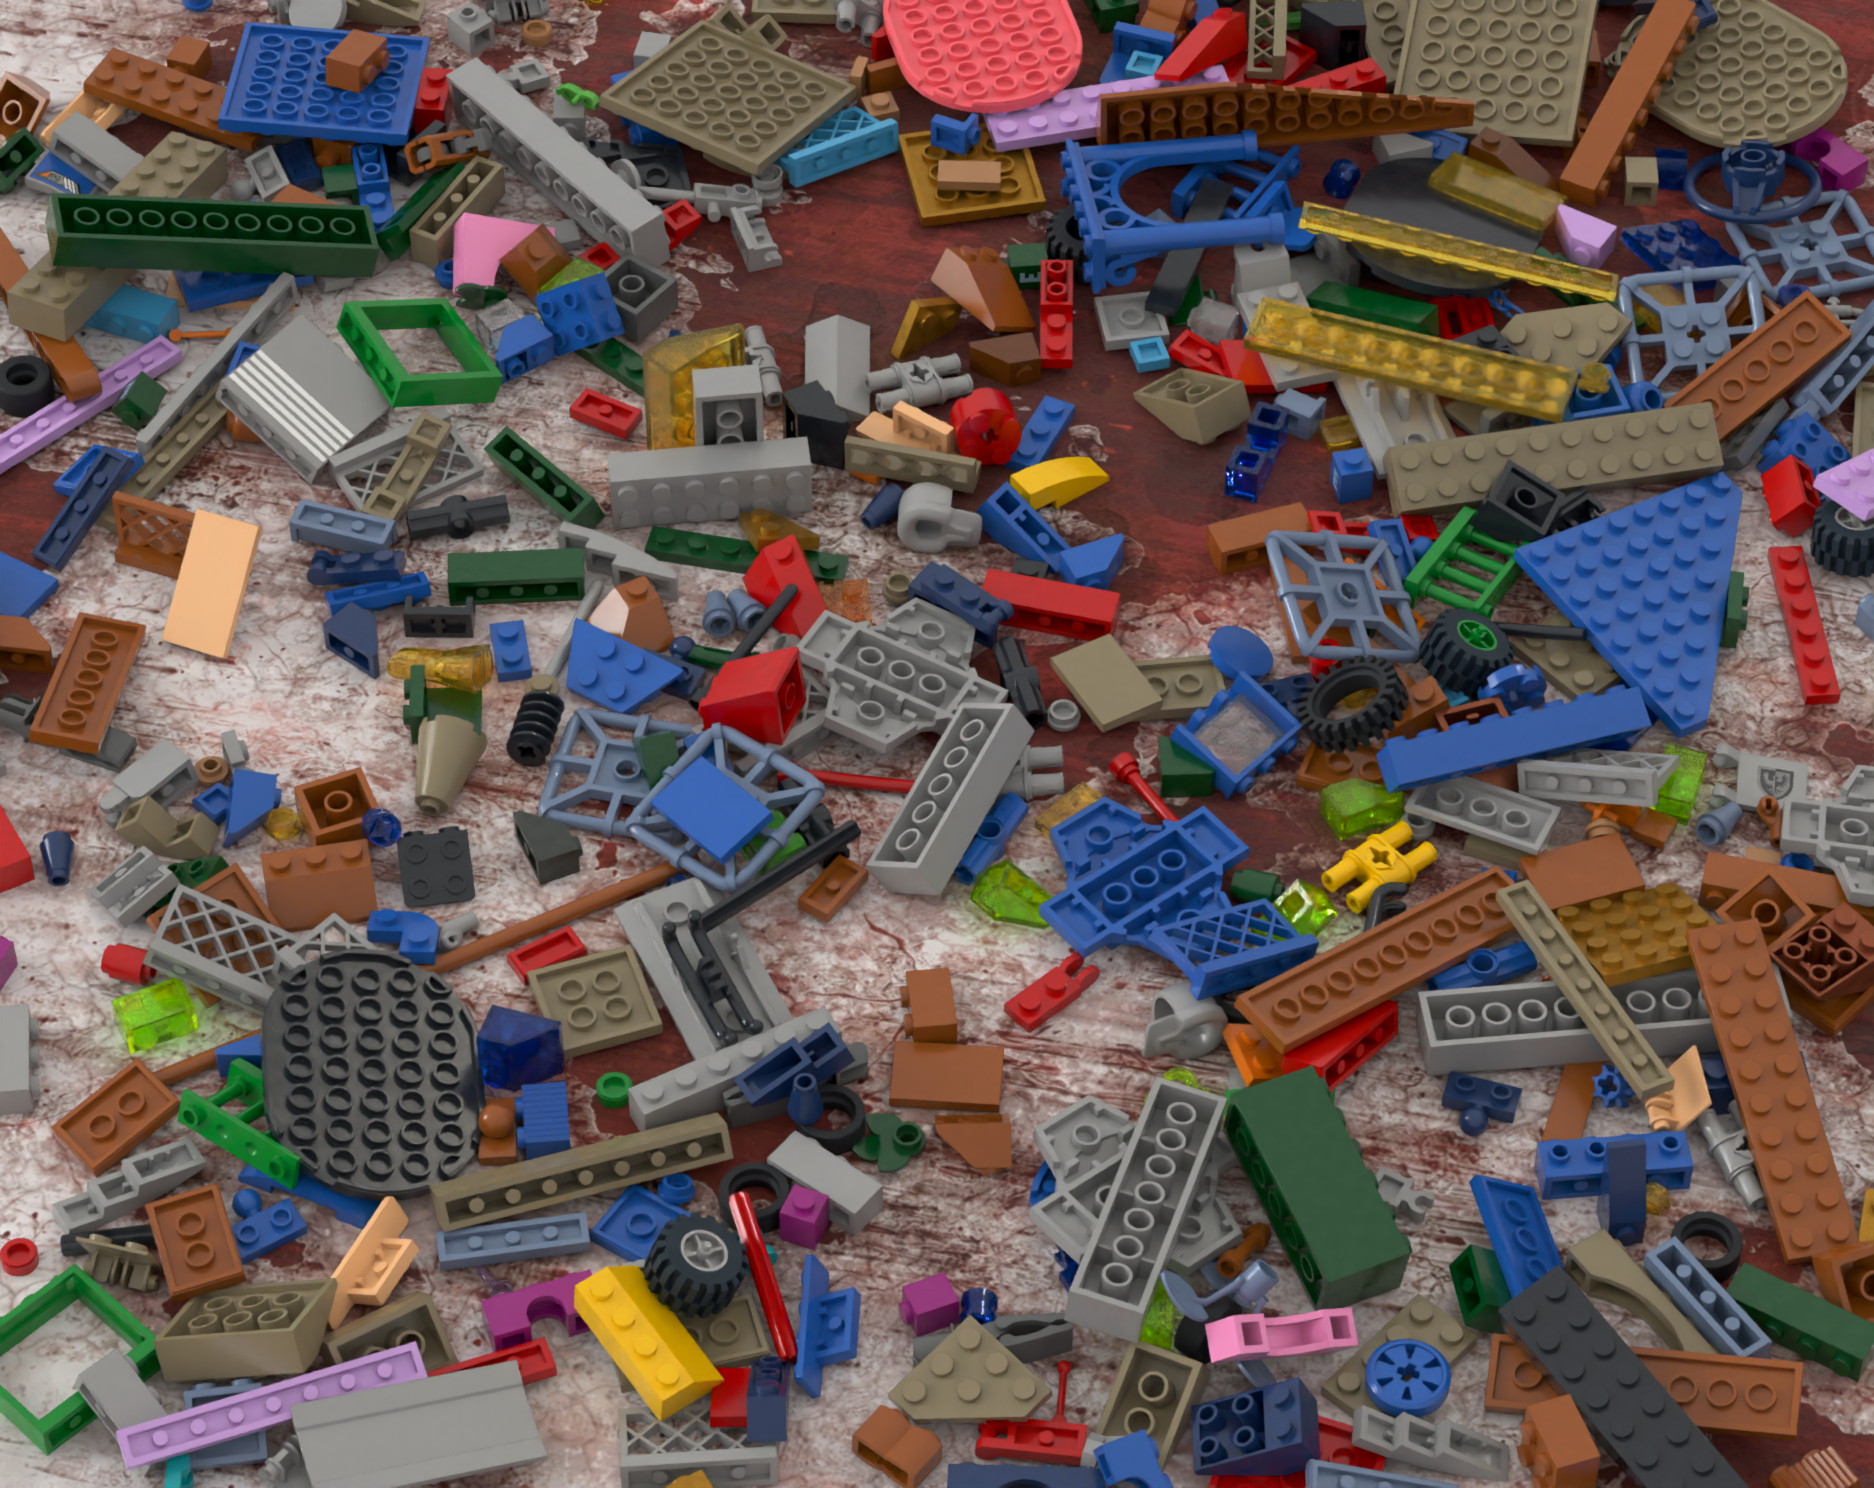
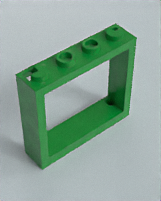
(359, 329)
(39, 1308)

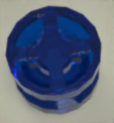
(1341, 178)
(386, 833)
(979, 1304)

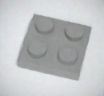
(1124, 320)

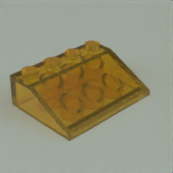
(669, 380)

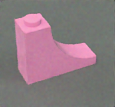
(480, 245)

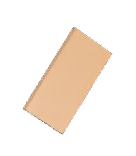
(212, 583)

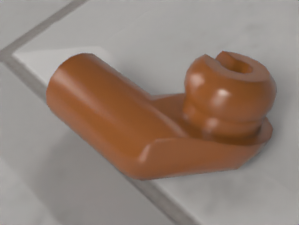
(1771, 815)

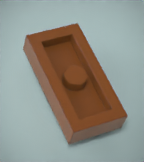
(833, 888)

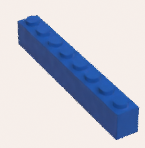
(1507, 740)

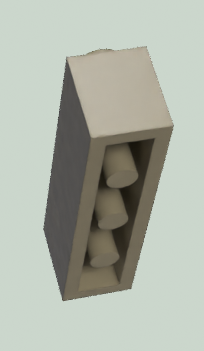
(473, 192)

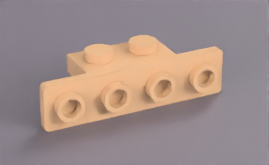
(90, 106)
(909, 428)
(373, 1262)

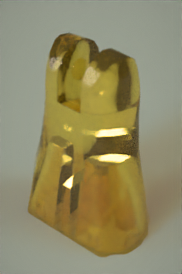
(458, 668)

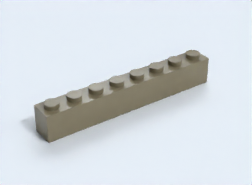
(581, 1172)

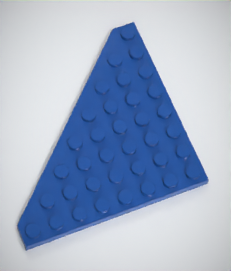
(1650, 591)

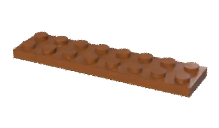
(1713, 1389)

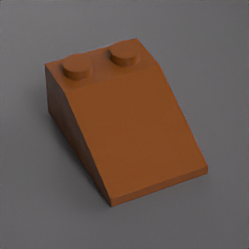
(983, 288)

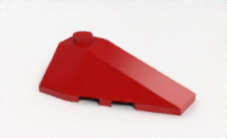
(1206, 45)
(775, 569)

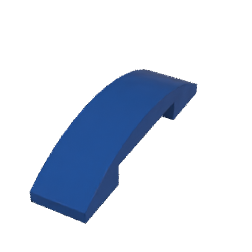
(347, 1208)

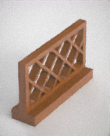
(143, 548)

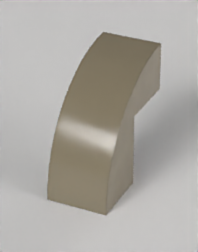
(763, 31)
(152, 826)

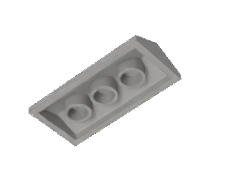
(838, 358)
(1487, 812)

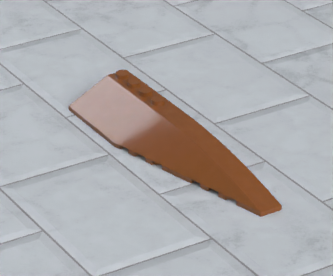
(1275, 112)

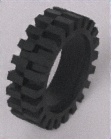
(1363, 724)

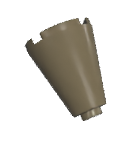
(445, 760)

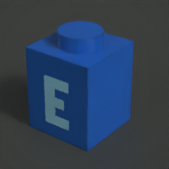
(1351, 475)

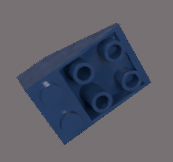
(1257, 1431)

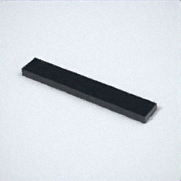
(1182, 265)

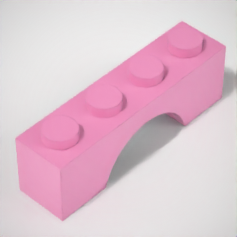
(1281, 1337)

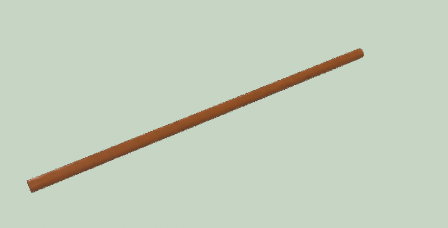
(477, 949)

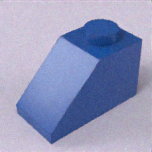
(1092, 563)
(249, 803)

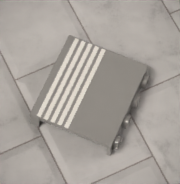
(303, 397)

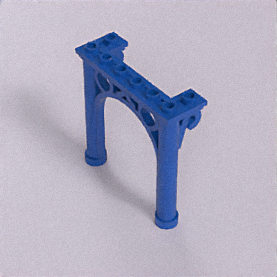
(1094, 183)

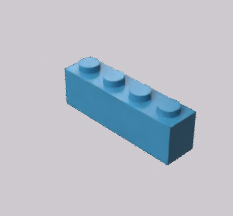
(136, 315)

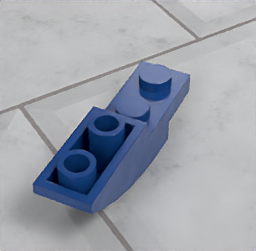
(373, 182)

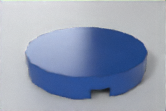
(1239, 650)

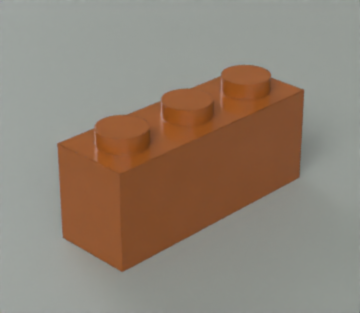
(1240, 541)

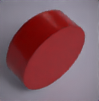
(19, 1257)

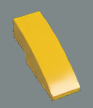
(1058, 481)

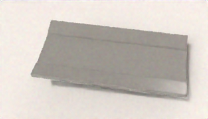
(1390, 415)
(643, 923)
(419, 1430)

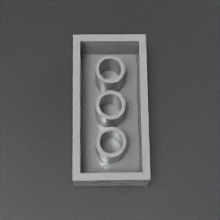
(727, 405)

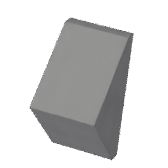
(1400, 146)

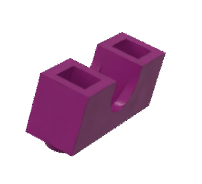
(1838, 162)
(512, 1314)

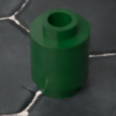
(1256, 885)

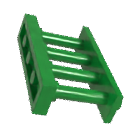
(1450, 548)
(234, 1131)

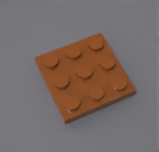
(235, 890)

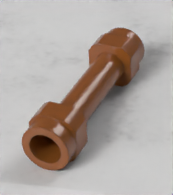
(1232, 1262)

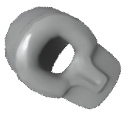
(931, 524)
(1183, 1024)

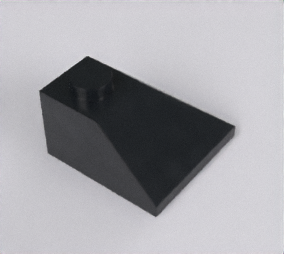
(1517, 506)

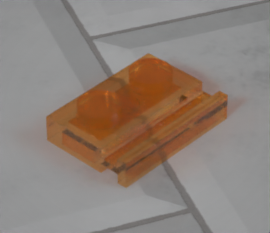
(848, 599)

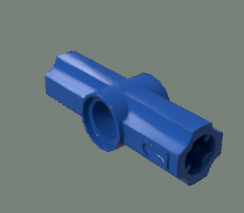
(990, 840)
(1486, 968)

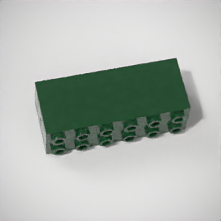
(1316, 1190)

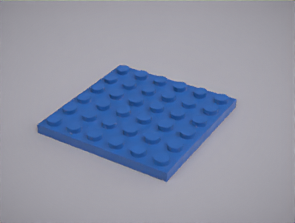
(284, 91)

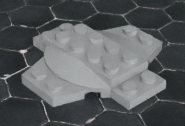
(895, 675)
(1837, 833)
(1084, 1155)

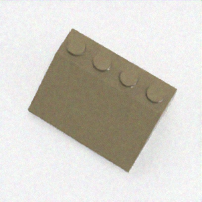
(247, 1331)

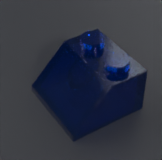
(519, 1048)

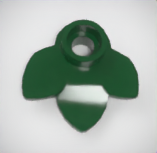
(479, 297)
(888, 1142)

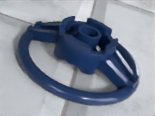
(1750, 176)

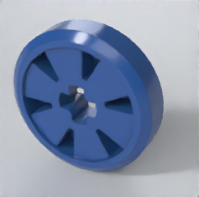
(1392, 1363)

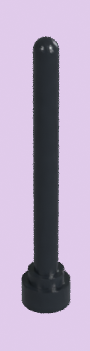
(751, 639)

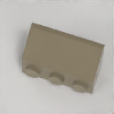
(391, 1326)

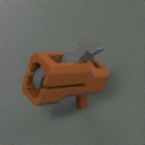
(448, 148)

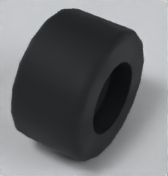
(25, 385)

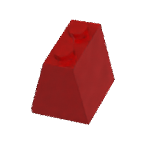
(757, 695)

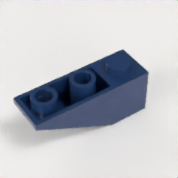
(768, 1400)

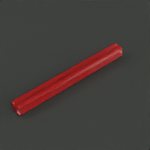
(764, 1276)

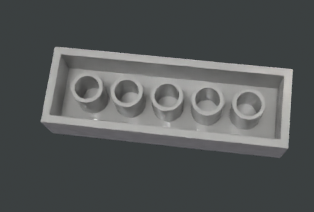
(709, 482)
(950, 798)

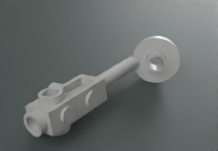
(705, 198)

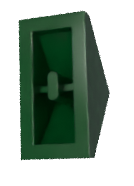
(655, 754)
(1182, 772)

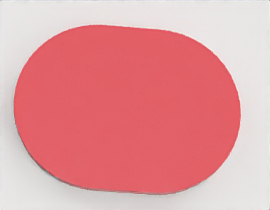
(985, 51)

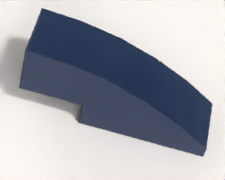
(773, 1076)

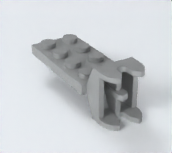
(1269, 276)

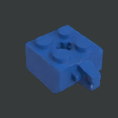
(1592, 404)

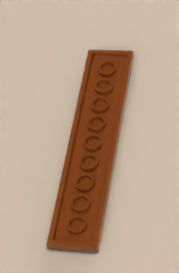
(1379, 963)
(1771, 1089)

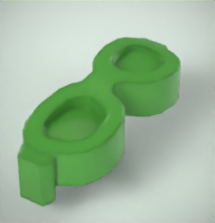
(575, 94)

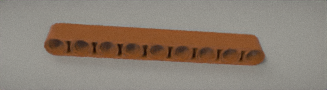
(66, 360)

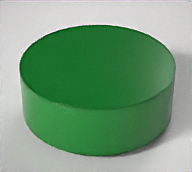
(613, 1090)

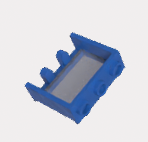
(1239, 734)

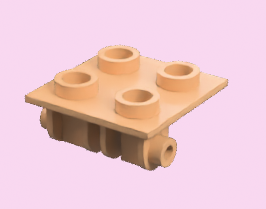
(1685, 1102)

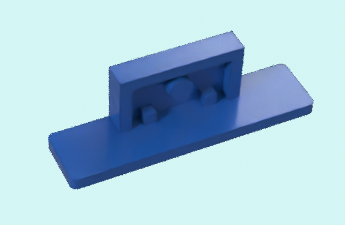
(826, 1326)

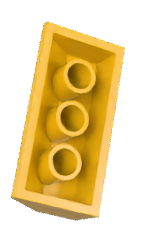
(645, 1339)

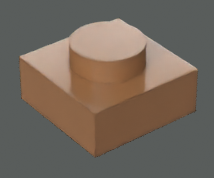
(881, 106)

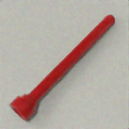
(1126, 769)
(858, 781)

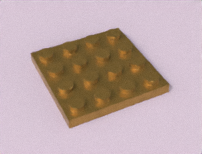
(1019, 181)
(1636, 933)

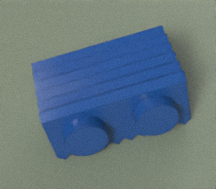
(545, 1119)

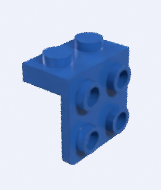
(1130, 38)
(1278, 199)
(580, 313)
(1805, 441)

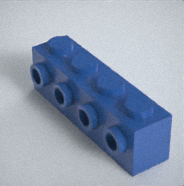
(1576, 1165)

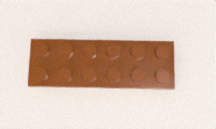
(165, 96)
(1766, 364)
(87, 683)

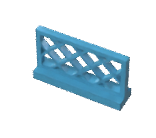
(849, 145)

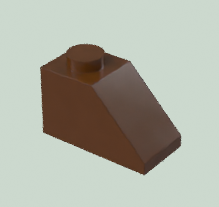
(1007, 359)

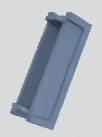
(341, 528)

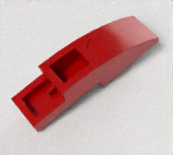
(1056, 313)

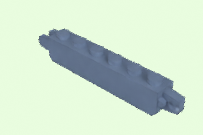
(1839, 373)

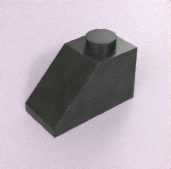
(547, 846)

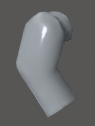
(453, 930)

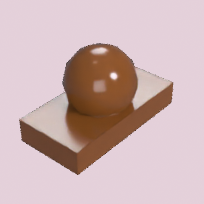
(499, 1132)

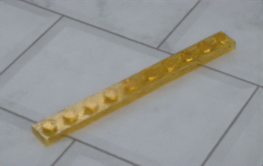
(1458, 251)

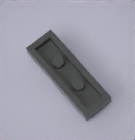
(1752, 436)

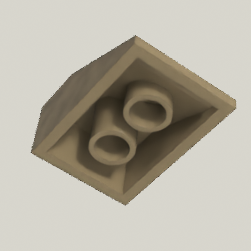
(1196, 403)
(1154, 1394)

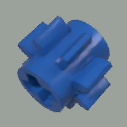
(1610, 1094)

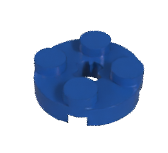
(1516, 687)

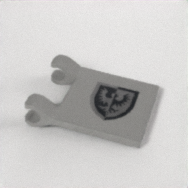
(1757, 778)

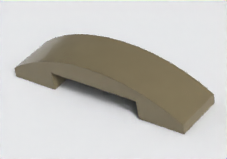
(410, 469)

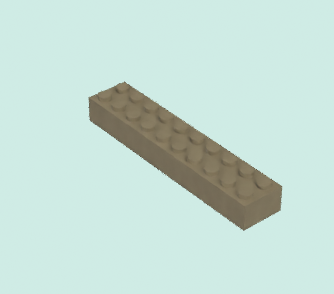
(62, 298)
(1567, 455)

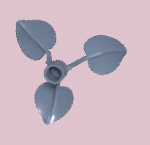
(1242, 1289)

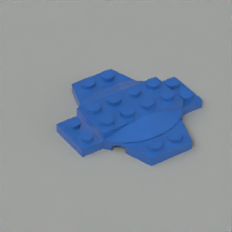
(1138, 876)

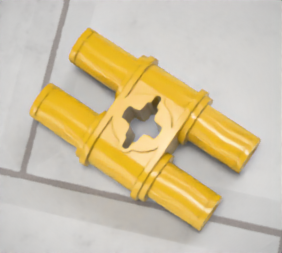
(1378, 863)

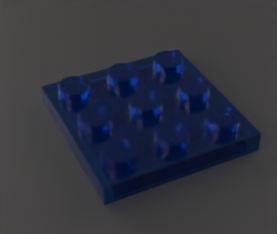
(1675, 245)

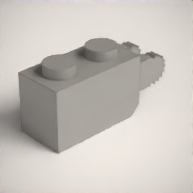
(160, 773)

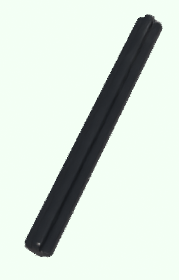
(780, 875)

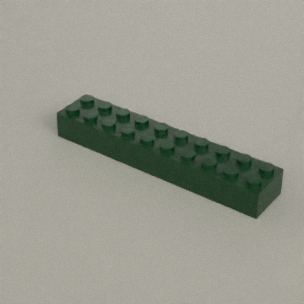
(210, 235)

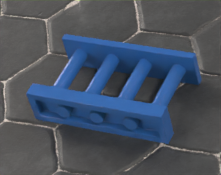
(1284, 169)

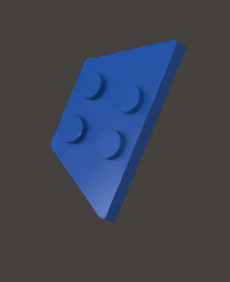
(614, 671)

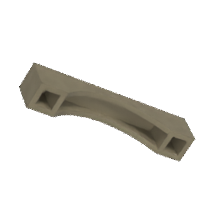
(1609, 1274)

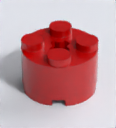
(986, 426)

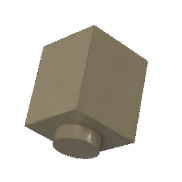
(1640, 181)

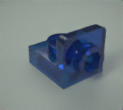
(1671, 168)

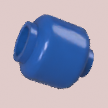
(1643, 396)

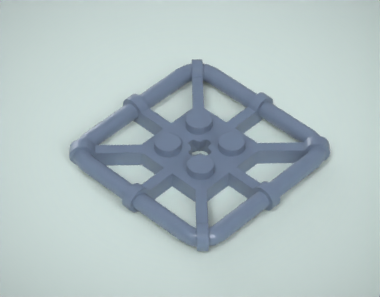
(1798, 262)
(1680, 320)
(1336, 610)
(604, 778)
(682, 858)

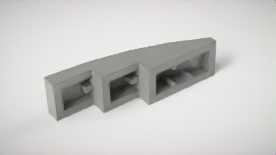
(619, 559)
(124, 1191)
(1430, 1446)

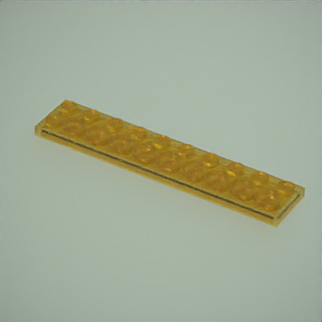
(1411, 359)

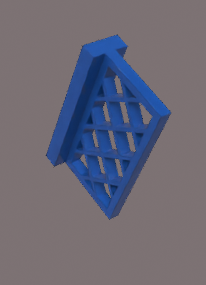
(1246, 965)

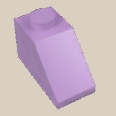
(1584, 237)

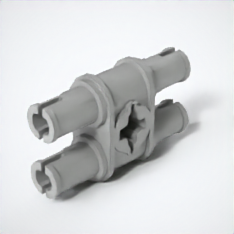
(865, 13)
(763, 354)
(918, 382)
(1027, 784)
(1733, 1155)

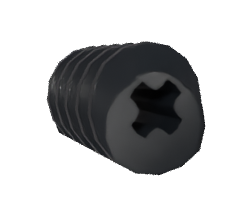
(535, 728)

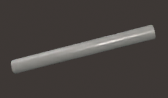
(583, 612)

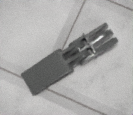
(115, 751)
(740, 1112)
(1025, 1336)

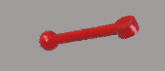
(1064, 1368)

